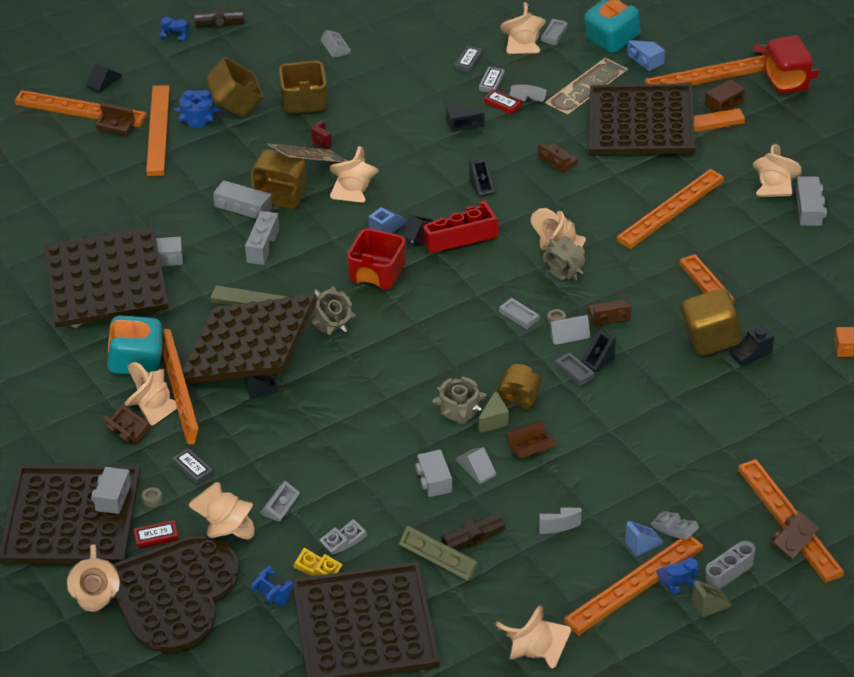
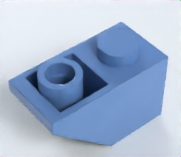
(646, 53)
(386, 220)

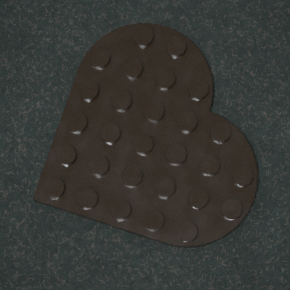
(173, 590)

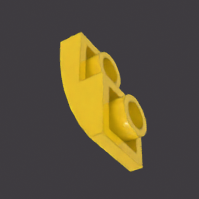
(315, 565)

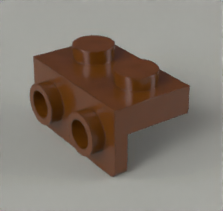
(115, 119)
(128, 424)
(529, 440)
(795, 535)

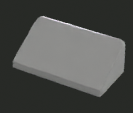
(335, 44)
(569, 330)
(280, 501)

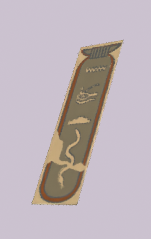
(579, 90)
(308, 153)

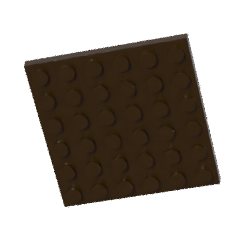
(641, 119)
(105, 277)
(248, 339)
(56, 520)
(365, 622)

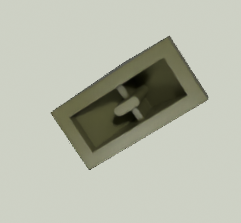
(494, 414)
(708, 599)

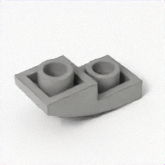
(521, 92)
(554, 523)
(673, 526)
(342, 539)

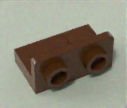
(556, 157)
(609, 312)

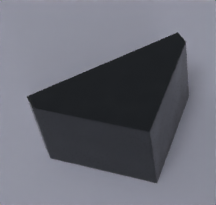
(102, 78)
(481, 177)
(600, 351)
(260, 385)

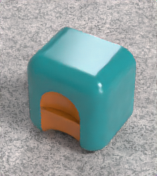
(612, 24)
(134, 341)

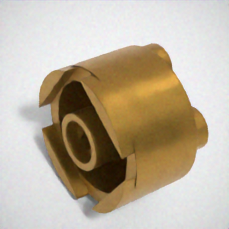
(519, 386)

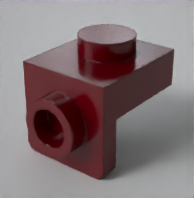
(321, 136)

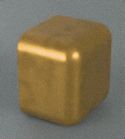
(234, 87)
(303, 87)
(281, 177)
(711, 322)

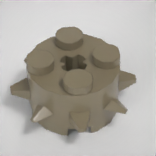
(564, 258)
(331, 311)
(459, 399)

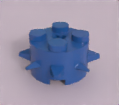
(197, 108)

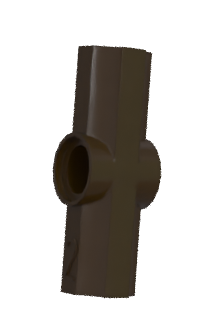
(219, 17)
(473, 532)

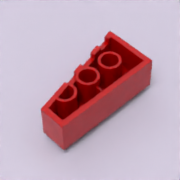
(461, 228)

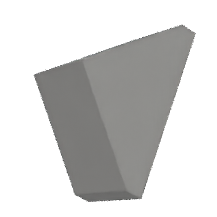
(477, 464)

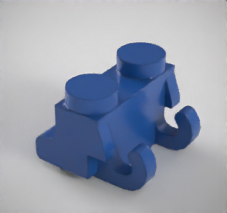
(168, 25)
(678, 573)
(278, 593)

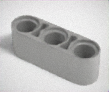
(730, 564)

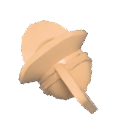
(523, 33)
(776, 173)
(352, 178)
(558, 227)
(151, 394)
(224, 512)
(93, 582)
(538, 638)

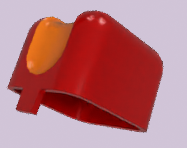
(788, 65)
(376, 258)

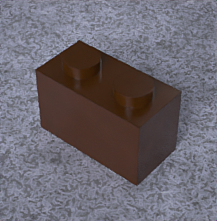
(724, 96)

